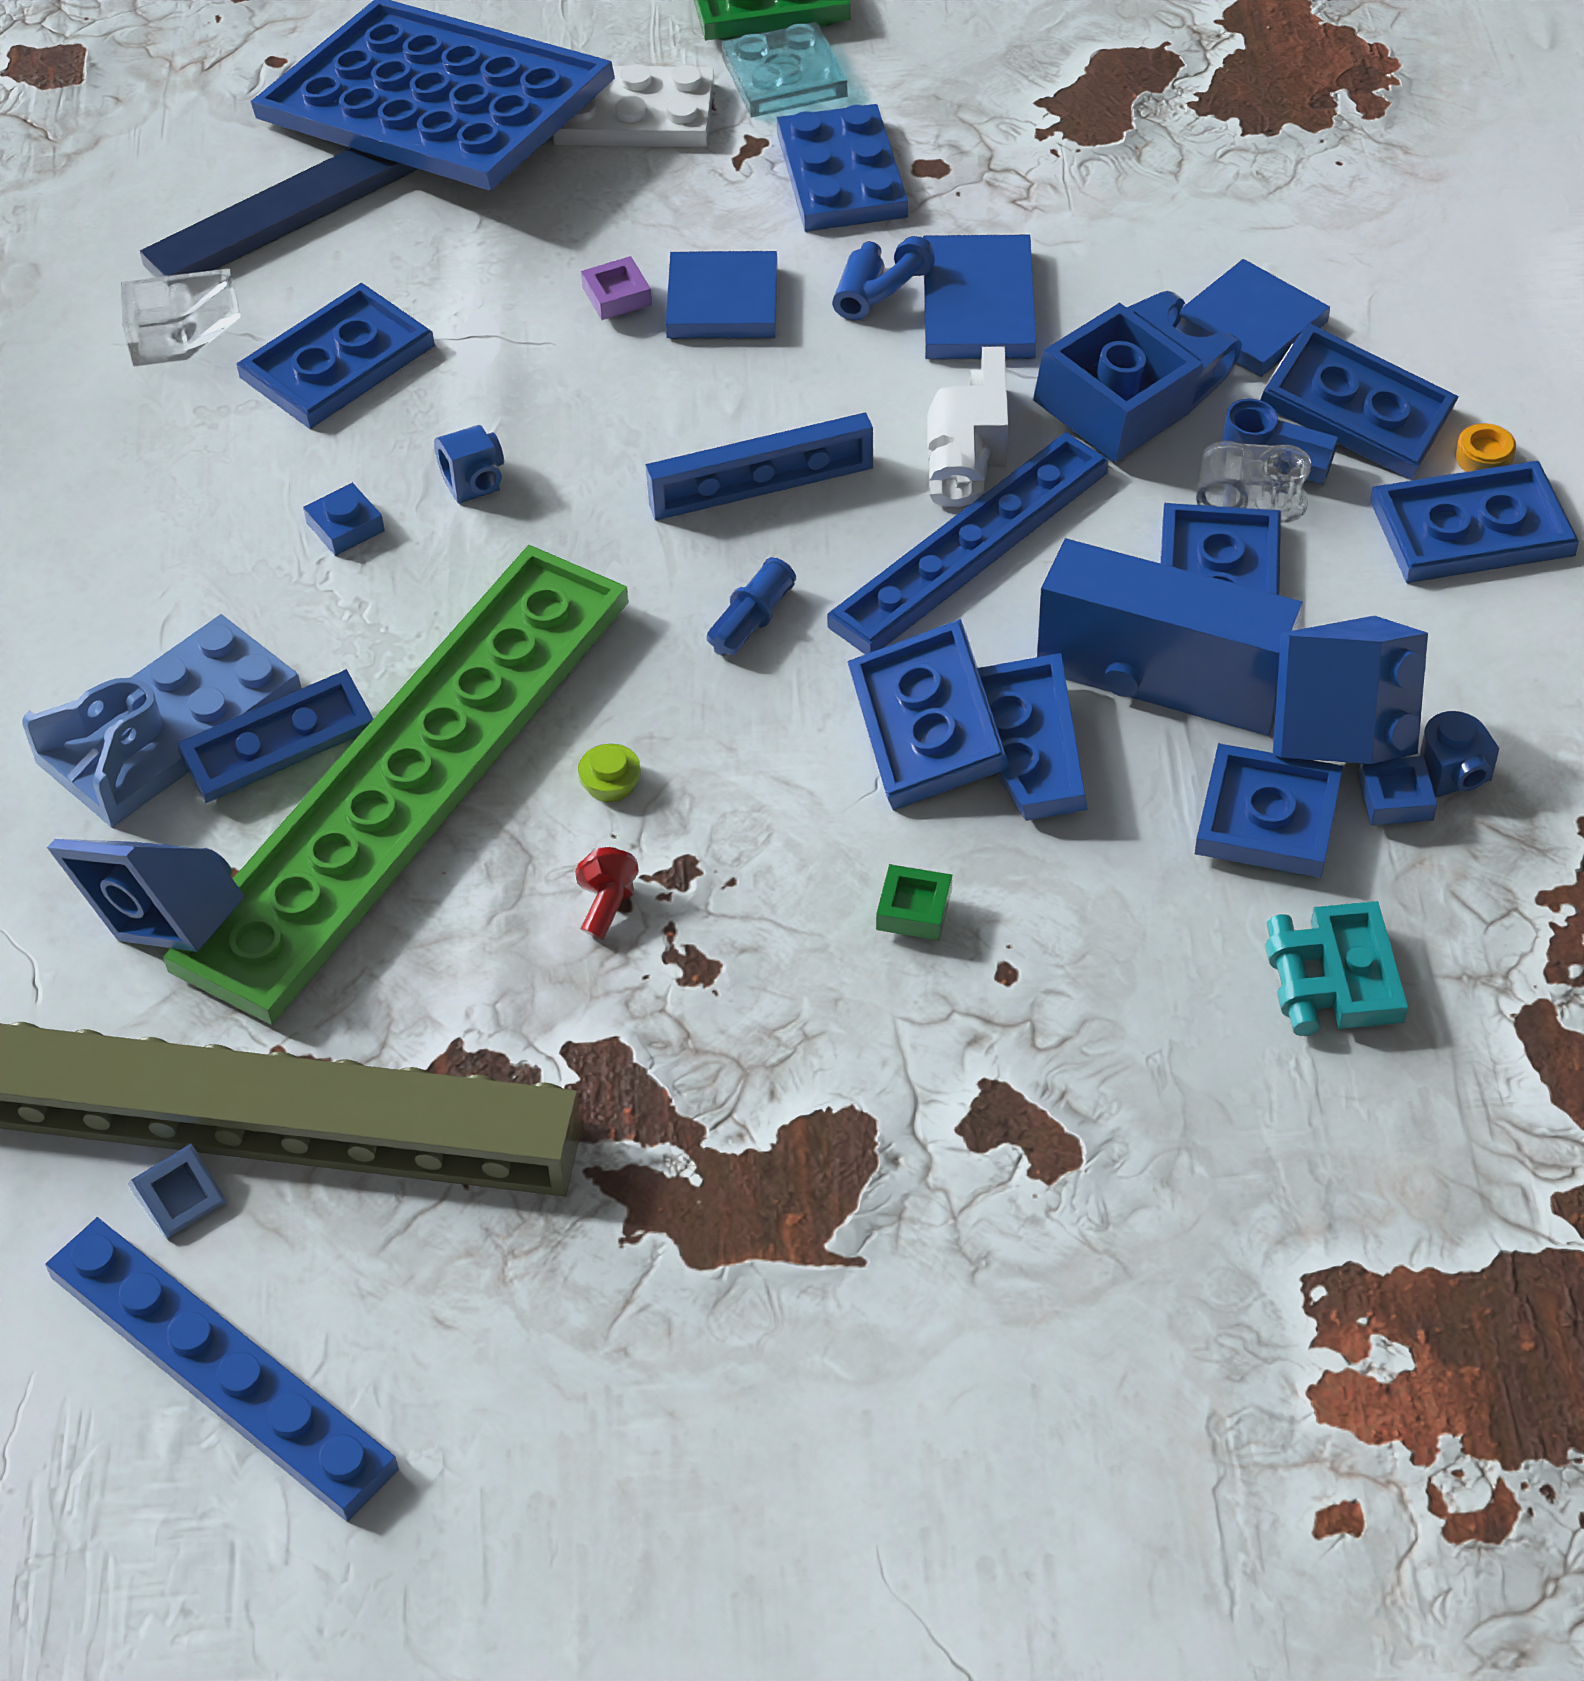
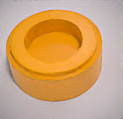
(1485, 447)

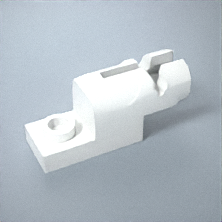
(968, 433)

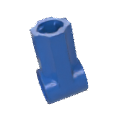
(1258, 423)

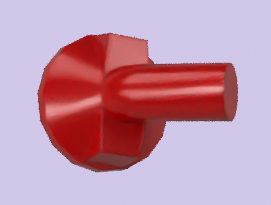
(611, 877)

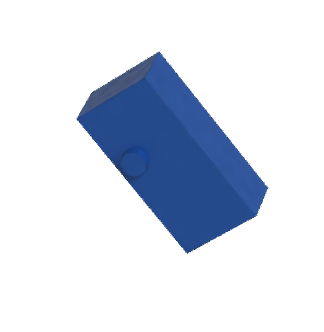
(1165, 634)

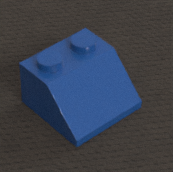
(1350, 691)
(152, 890)

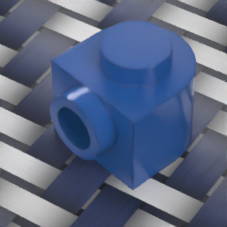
(470, 462)
(1458, 752)

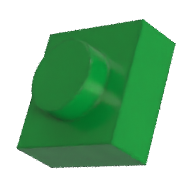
(914, 902)

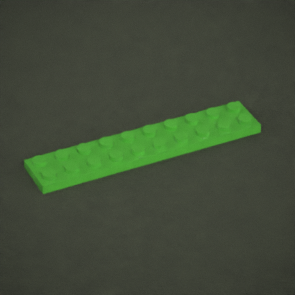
(400, 782)

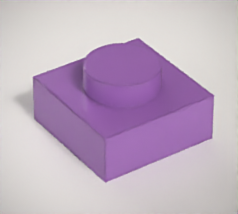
(616, 288)

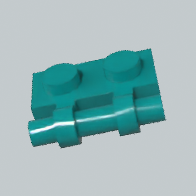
(1356, 962)

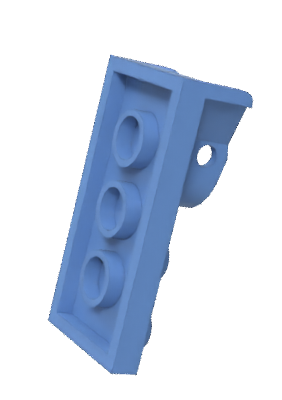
(127, 741)

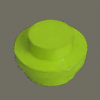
(609, 772)

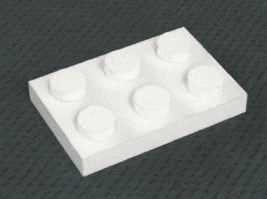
(646, 109)

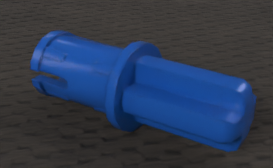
(751, 606)

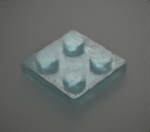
(784, 69)

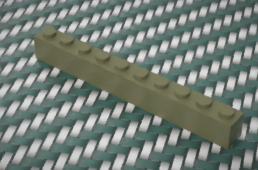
(289, 1109)

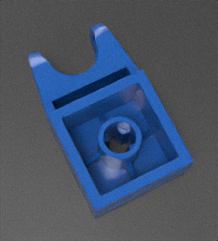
(1131, 374)

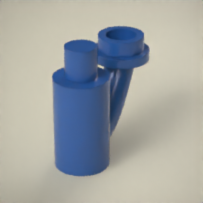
(863, 278)

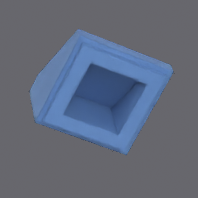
(177, 1191)

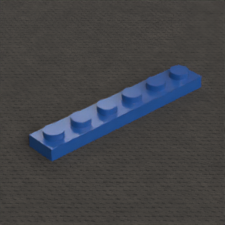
(223, 1369)

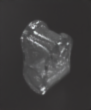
(1253, 478)

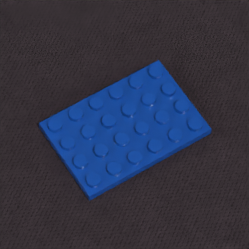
(434, 92)

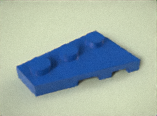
(1037, 734)

